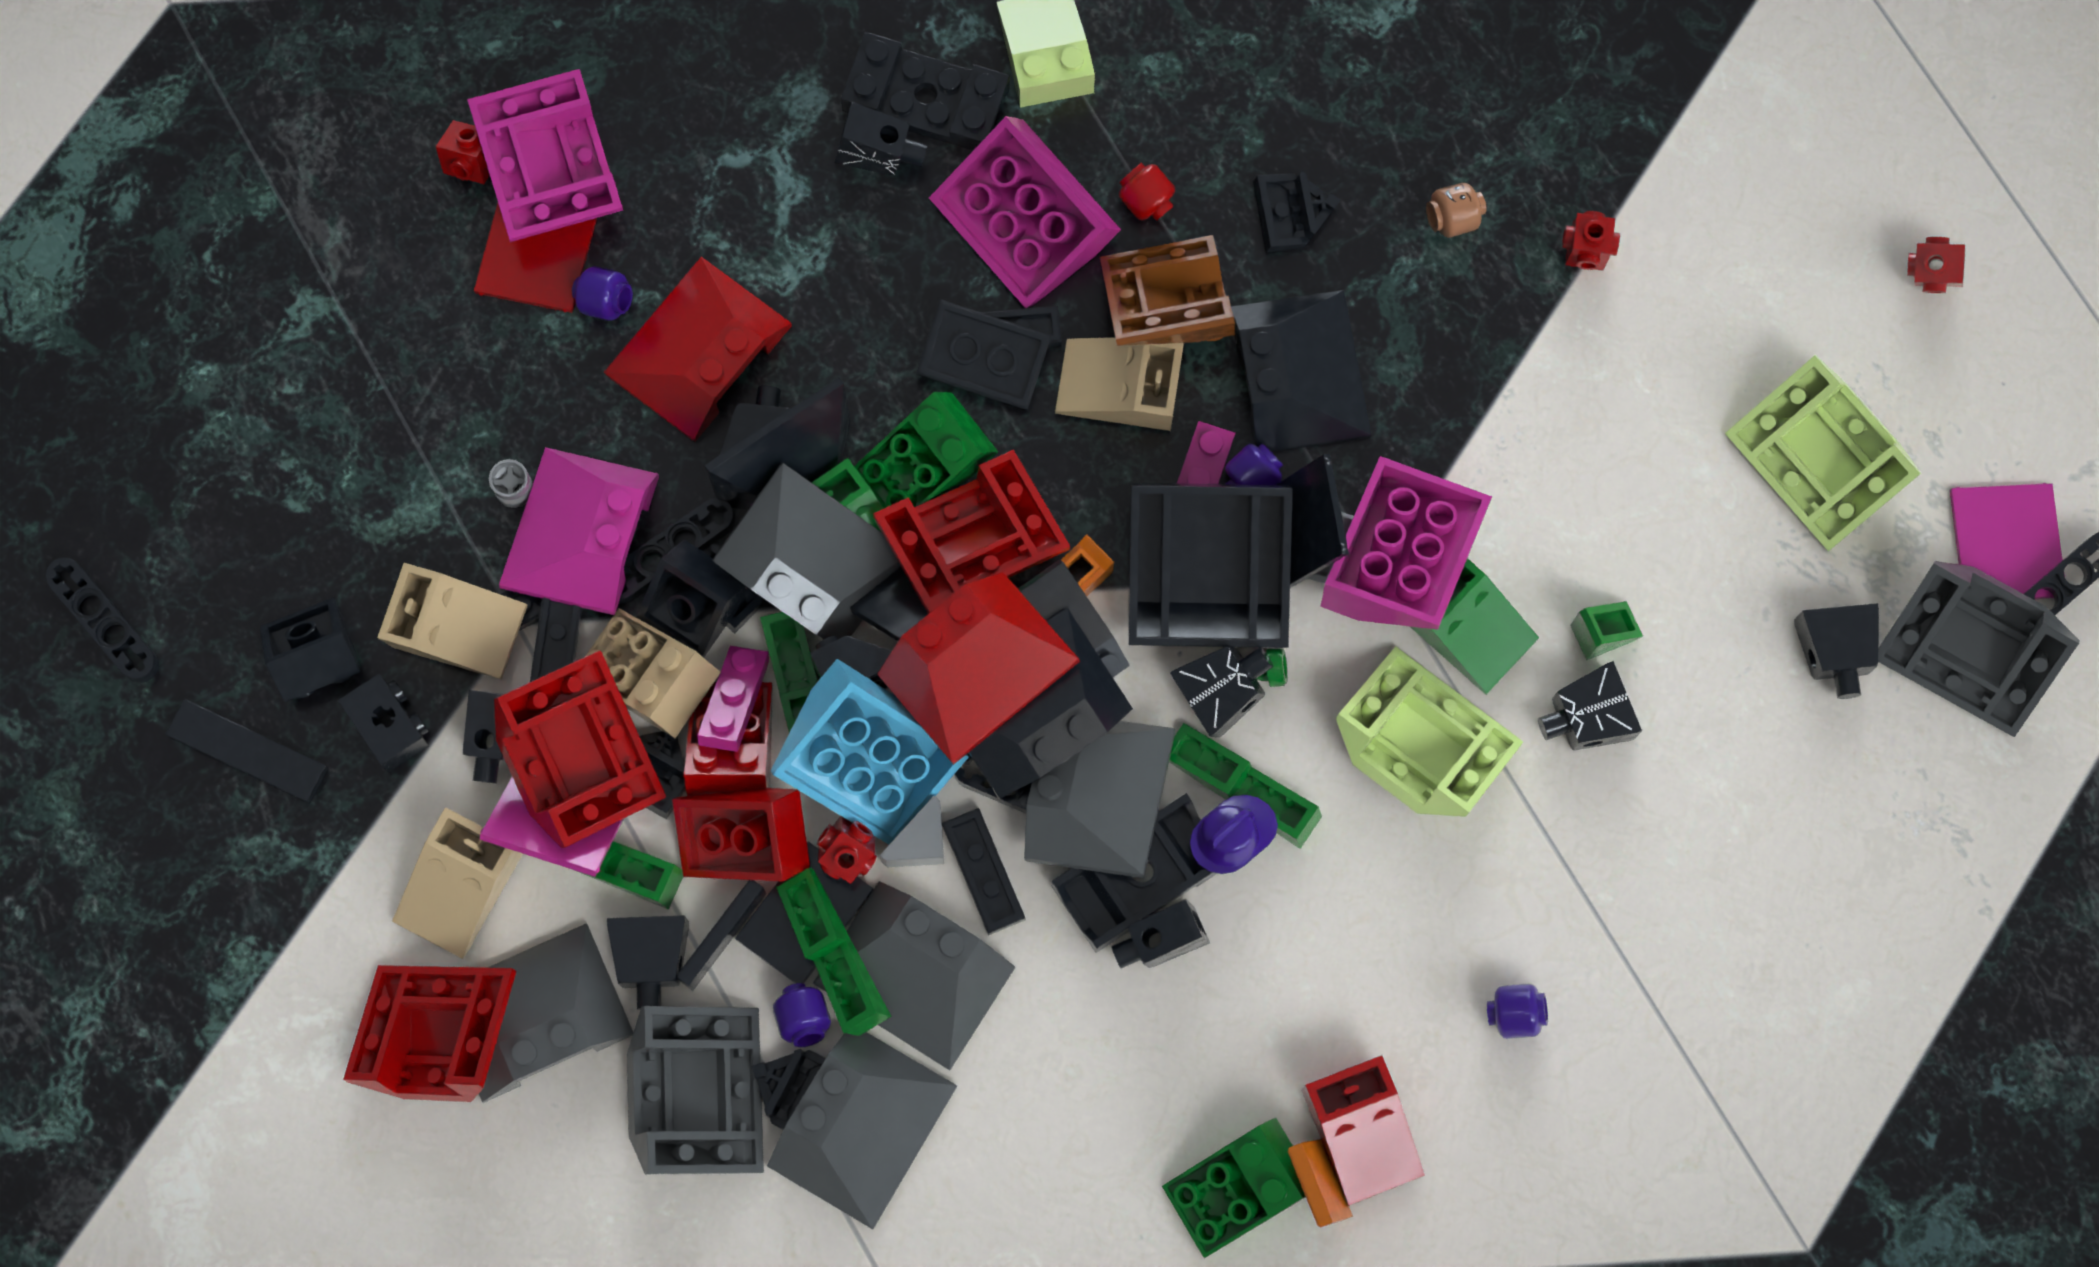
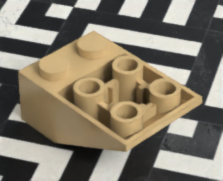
(1120, 382)
(451, 621)
(654, 672)
(454, 884)

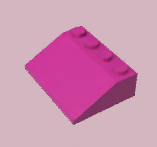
(1023, 212)
(1405, 548)

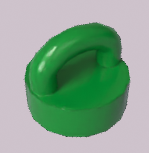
(1278, 674)

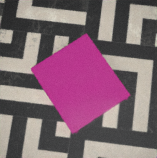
(2008, 532)
(516, 830)

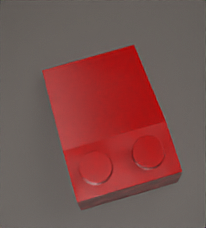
(742, 834)

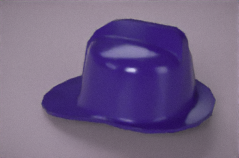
(1233, 834)

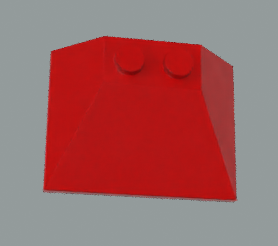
(696, 348)
(972, 531)
(975, 663)
(575, 751)
(430, 1031)

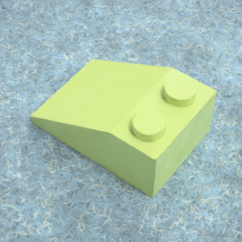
(1046, 50)

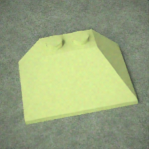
(1823, 452)
(1423, 739)

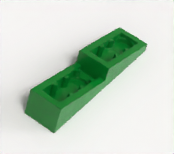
(790, 662)
(1233, 776)
(640, 874)
(835, 956)

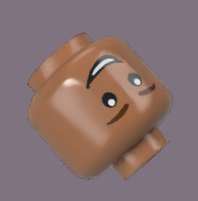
(1455, 210)

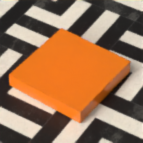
(1319, 1182)

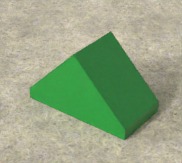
(1605, 628)

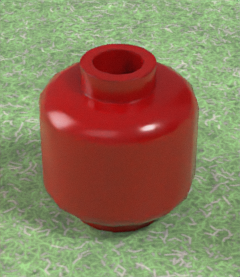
(1147, 192)

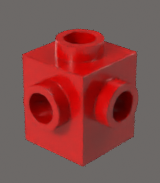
(462, 153)
(1590, 241)
(1939, 249)
(842, 839)

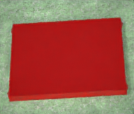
(534, 268)

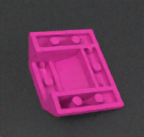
(544, 155)
(578, 531)

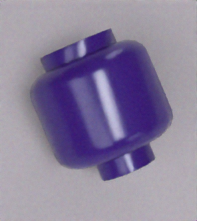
(602, 293)
(1254, 467)
(1518, 1011)
(801, 1015)

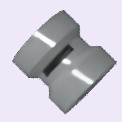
(509, 475)

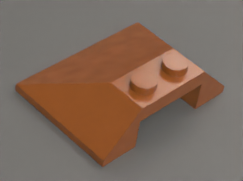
(1168, 294)

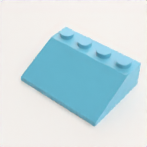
(862, 754)

